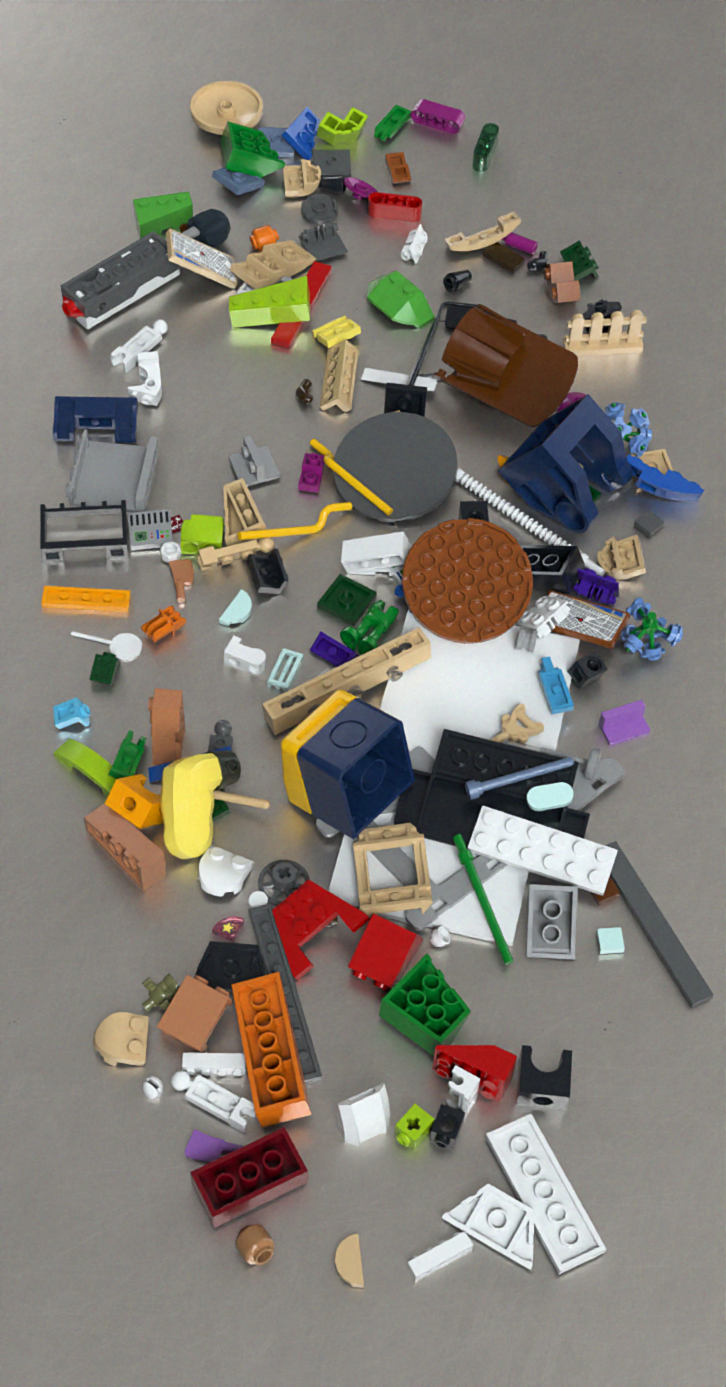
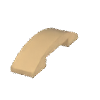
(505, 226)

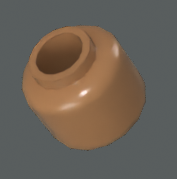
(255, 1244)

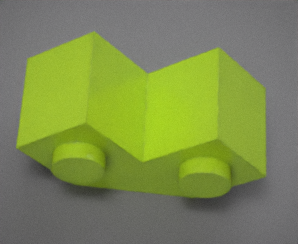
(338, 131)

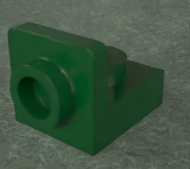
(104, 668)

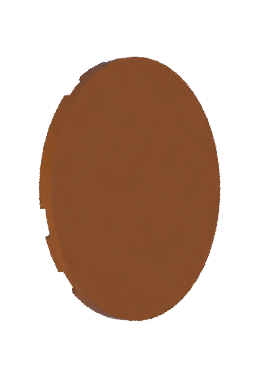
(467, 581)

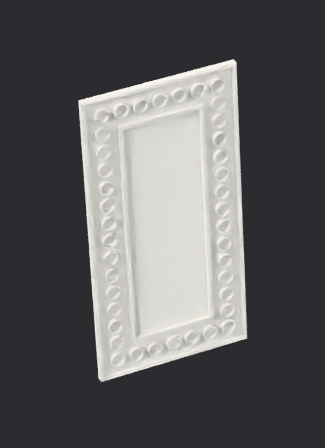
(468, 693)

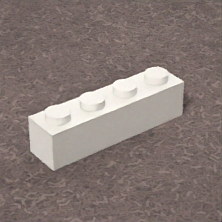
(214, 1063)
(439, 1256)

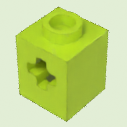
(413, 1118)

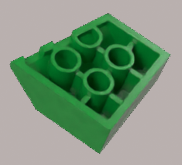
(425, 1007)

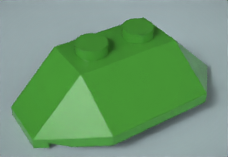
(399, 299)

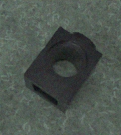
(587, 670)
(447, 1117)

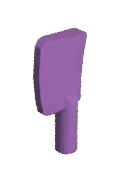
(207, 1148)

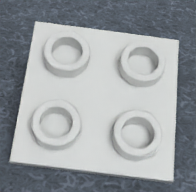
(543, 615)

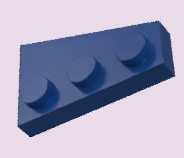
(302, 133)

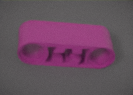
(438, 116)

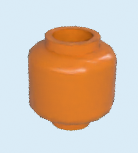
(262, 236)

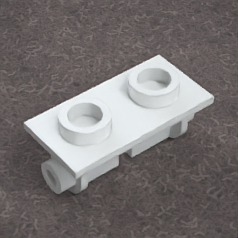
(414, 244)

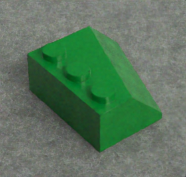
(248, 151)

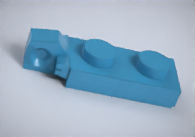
(554, 687)

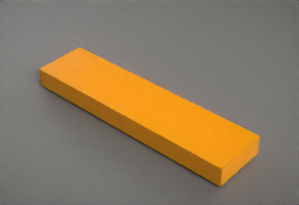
(86, 598)

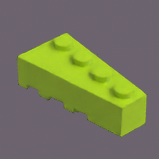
(272, 304)

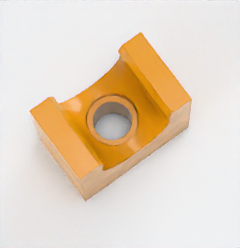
(129, 791)

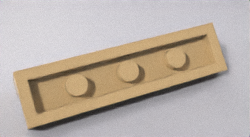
(343, 374)

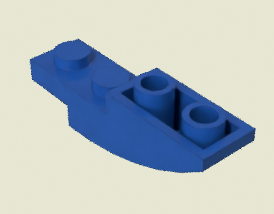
(667, 486)

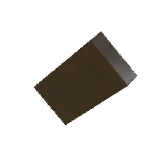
(504, 257)

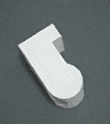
(244, 657)

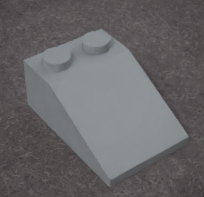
(551, 921)

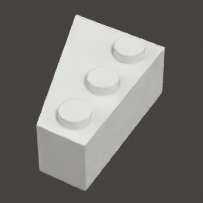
(375, 553)

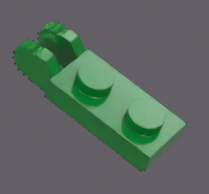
(127, 757)

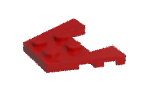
(305, 915)

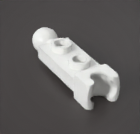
(141, 342)
(214, 1099)

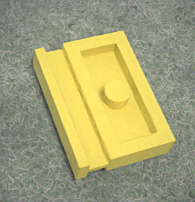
(336, 331)

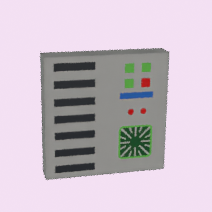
(149, 529)

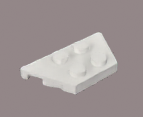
(497, 1222)

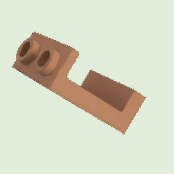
(194, 1013)

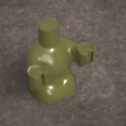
(160, 993)

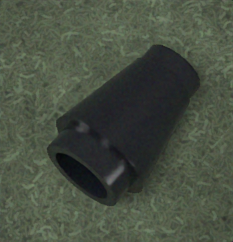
(333, 184)
(455, 280)

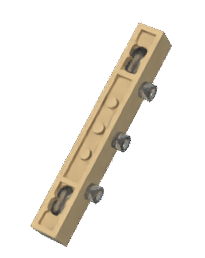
(353, 676)

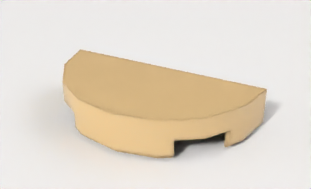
(348, 1261)

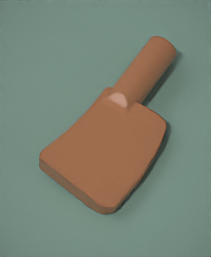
(183, 575)

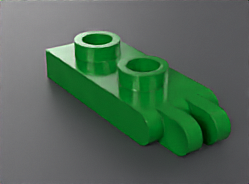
(392, 123)

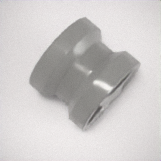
(526, 640)

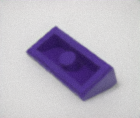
(332, 650)

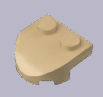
(301, 179)
(622, 558)
(122, 1038)

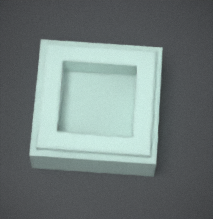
(610, 940)

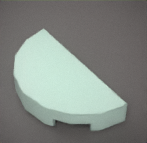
(238, 610)

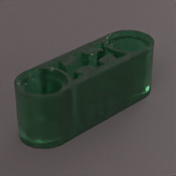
(485, 147)

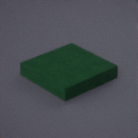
(346, 600)

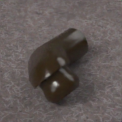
(302, 392)

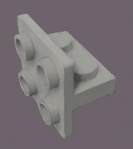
(254, 463)

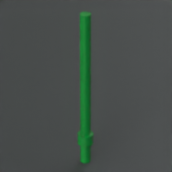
(466, 859)

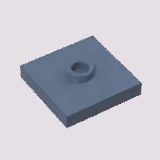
(277, 141)
(237, 181)

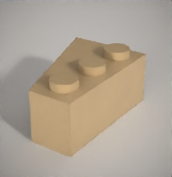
(240, 512)

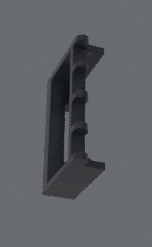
(54, 551)

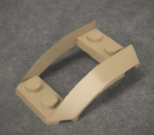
(399, 897)

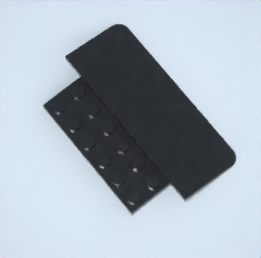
(440, 804)

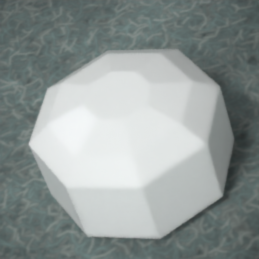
(170, 551)

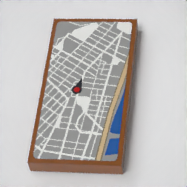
(591, 621)

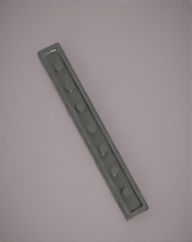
(658, 930)
(275, 961)

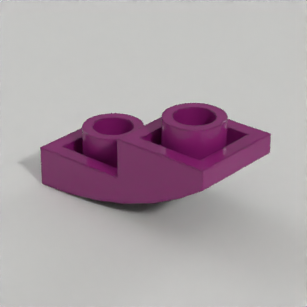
(311, 472)

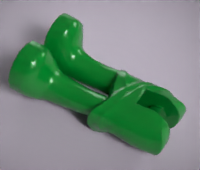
(375, 620)

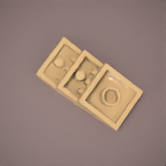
(272, 264)

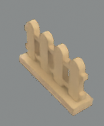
(605, 343)

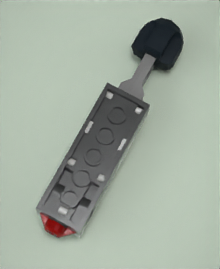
(134, 271)

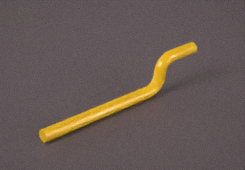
(329, 461)
(300, 530)

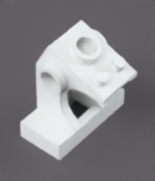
(149, 371)

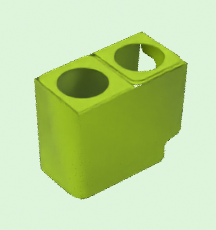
(201, 532)

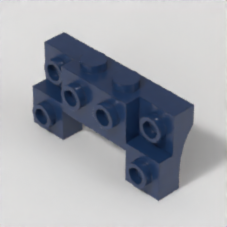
(95, 413)

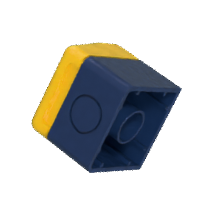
(346, 763)

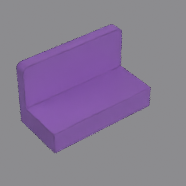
(624, 722)

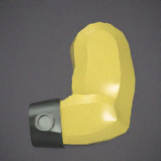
(189, 799)

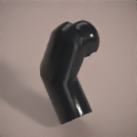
(538, 263)

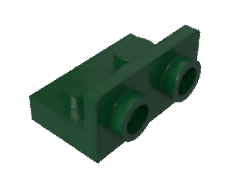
(581, 263)

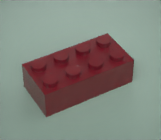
(249, 1177)

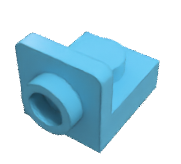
(70, 713)

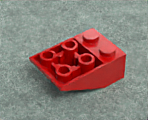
(487, 1062)

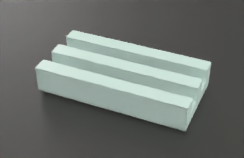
(280, 684)

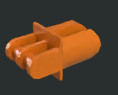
(163, 624)

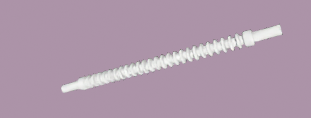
(520, 517)

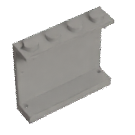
(112, 473)

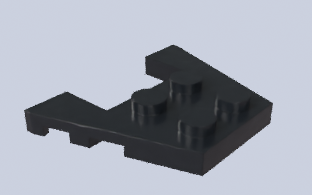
(230, 964)

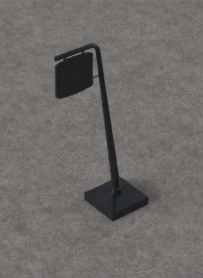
(410, 397)

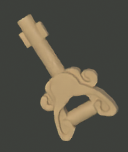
(513, 731)

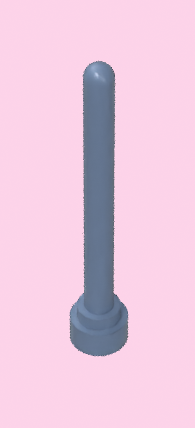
(476, 788)

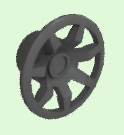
(283, 878)

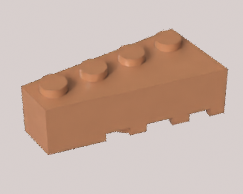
(127, 846)

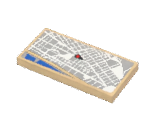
(200, 258)

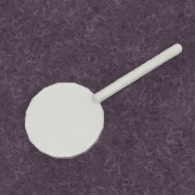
(124, 646)

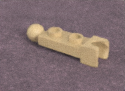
(209, 558)

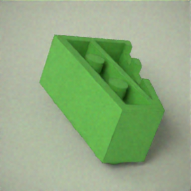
(162, 212)

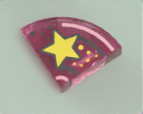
(228, 927)

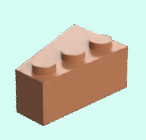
(167, 725)

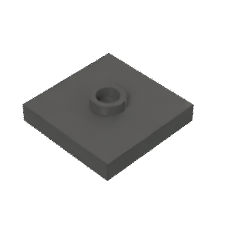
(333, 162)

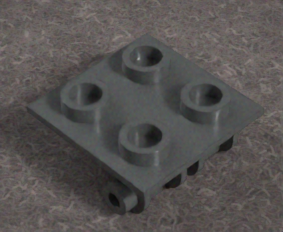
(323, 242)

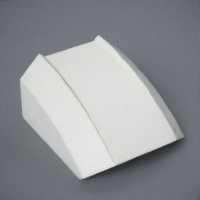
(364, 1115)

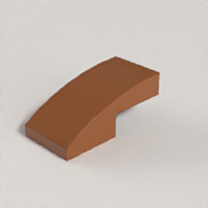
(397, 168)

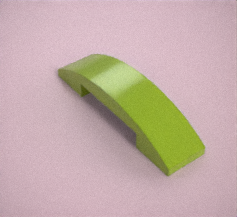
(87, 762)

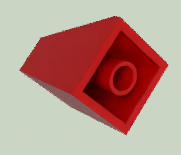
(384, 952)

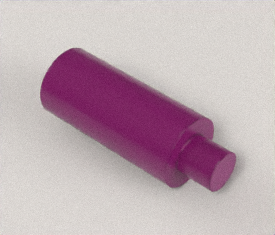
(521, 243)

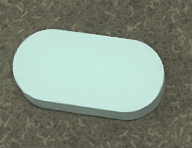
(550, 796)

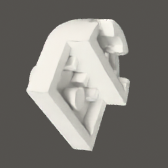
(222, 871)

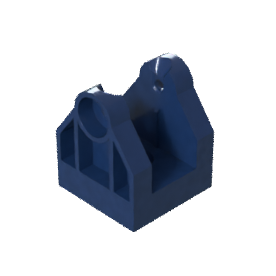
(547, 466)

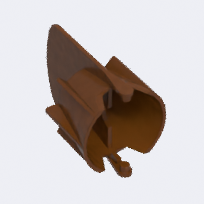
(508, 366)

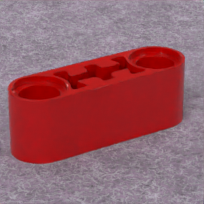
(394, 207)

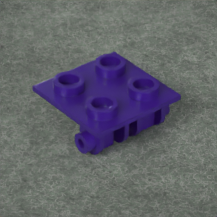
(606, 584)

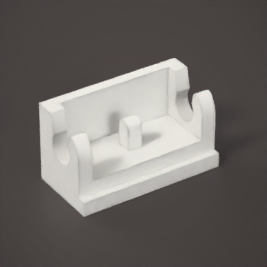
(465, 1087)

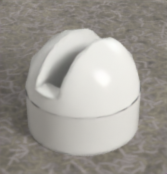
(440, 937)
(149, 1091)

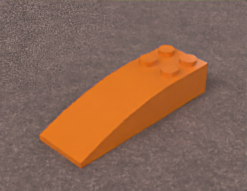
(270, 1050)

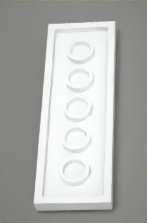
(542, 850)
(545, 1188)

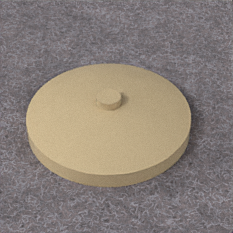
(225, 102)

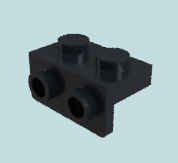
(268, 572)

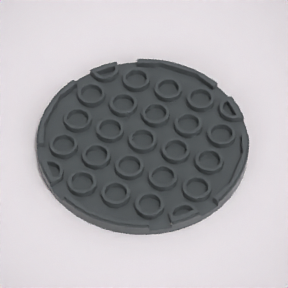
(401, 461)

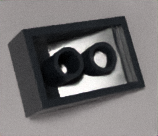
(554, 566)

